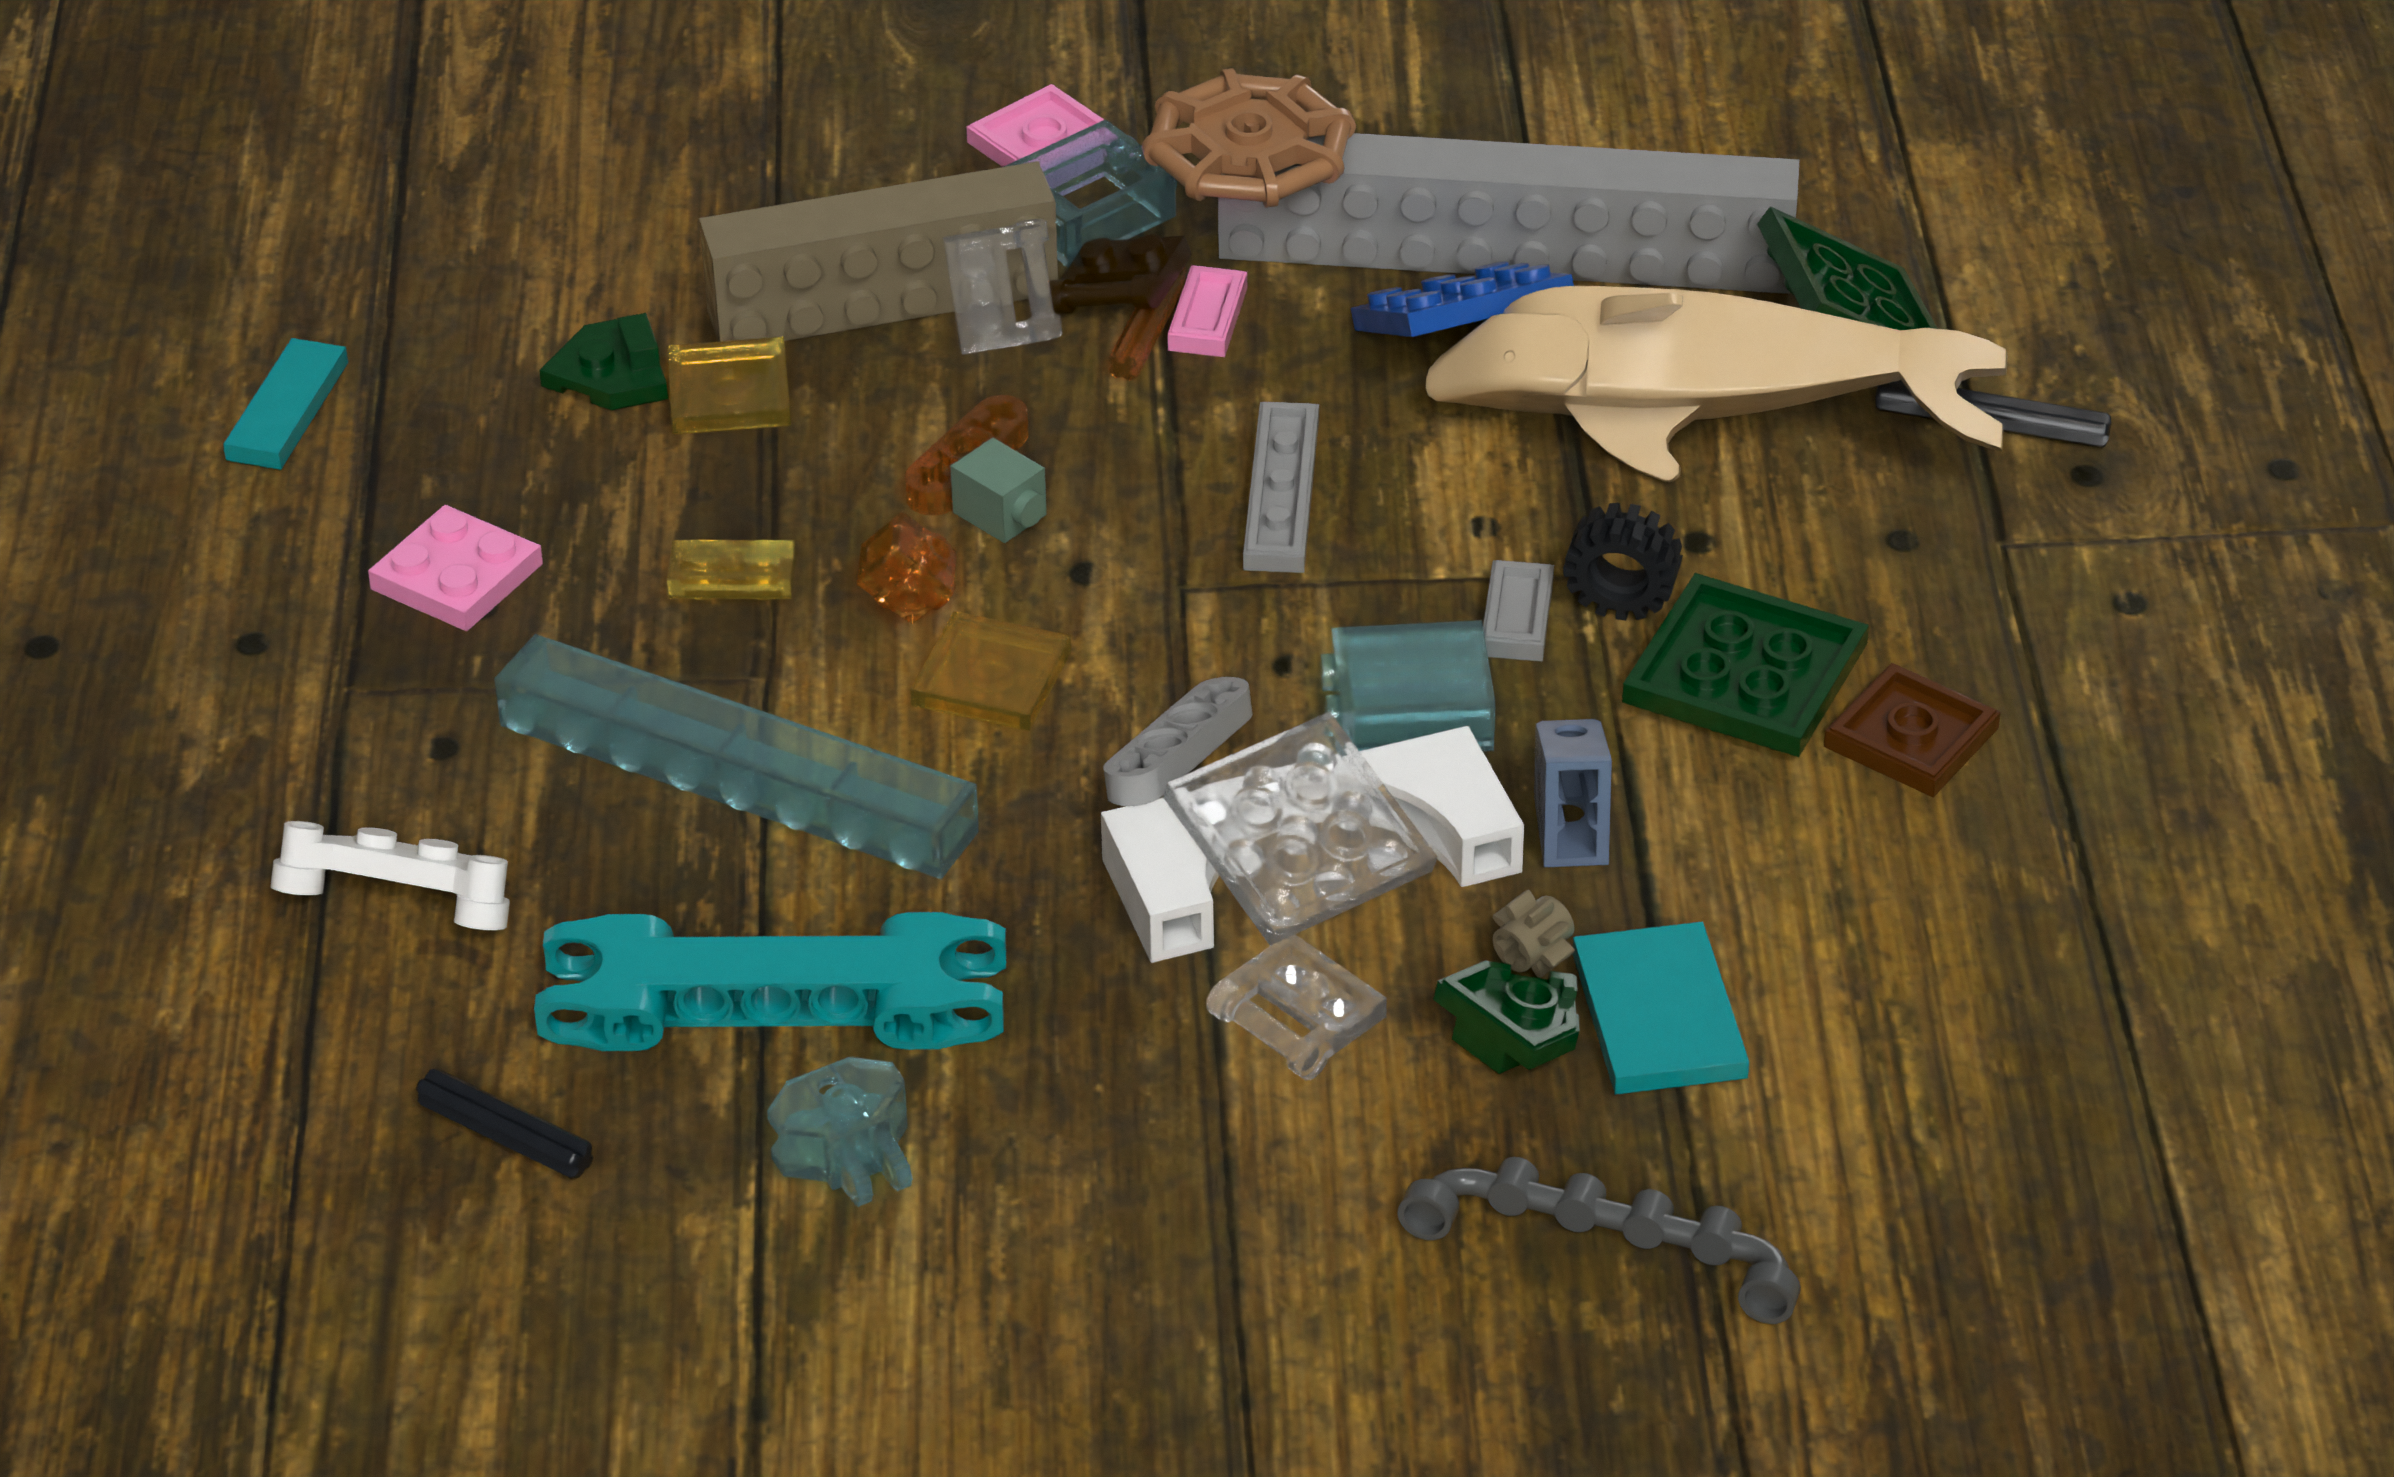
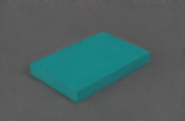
(1660, 1008)

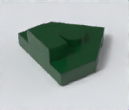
(611, 363)
(1511, 1016)

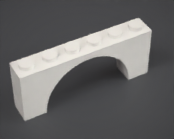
(1435, 779)

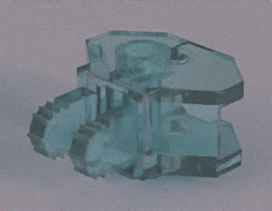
(846, 1130)

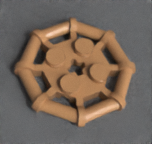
(1249, 137)

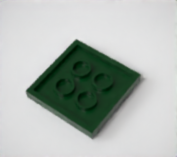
(1841, 277)
(1746, 664)

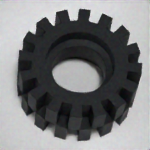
(1614, 586)

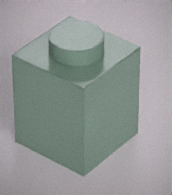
(998, 490)

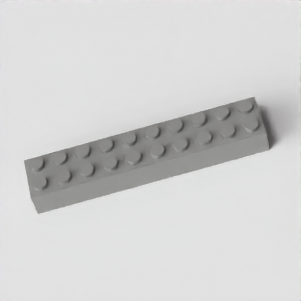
(1491, 202)

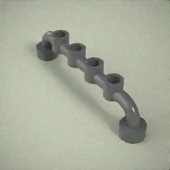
(1767, 1289)

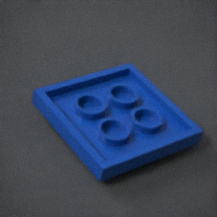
(1453, 300)

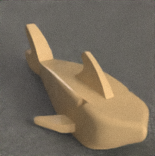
(1656, 359)

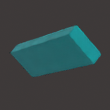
(285, 403)

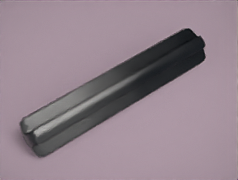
(505, 1123)

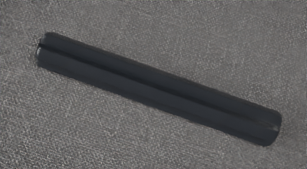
(2015, 414)

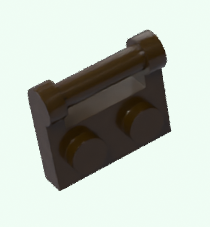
(1121, 273)

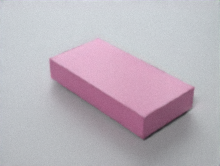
(1207, 311)

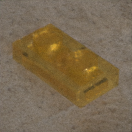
(731, 569)

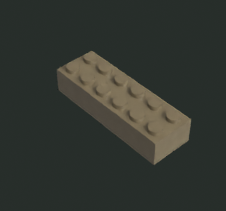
(861, 253)

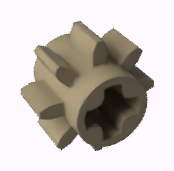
(1533, 933)

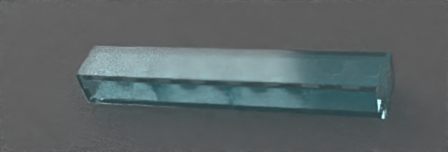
(738, 756)

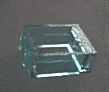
(1088, 155)

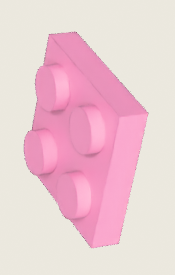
(455, 567)

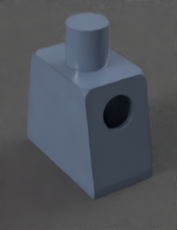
(1572, 770)

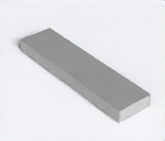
(1281, 487)

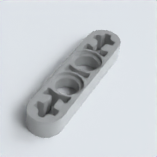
(1177, 741)

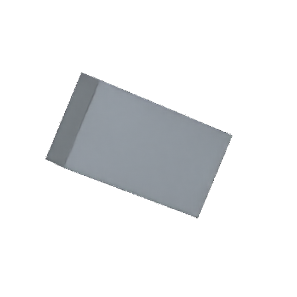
(1518, 610)

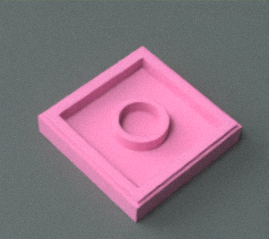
(1029, 125)

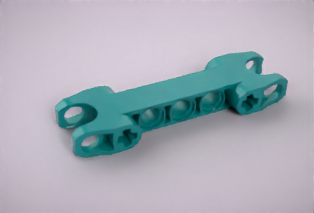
(892, 981)

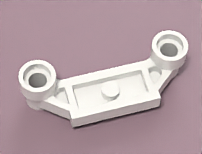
(376, 854)

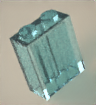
(1409, 682)

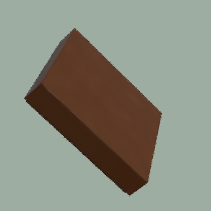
(1912, 729)

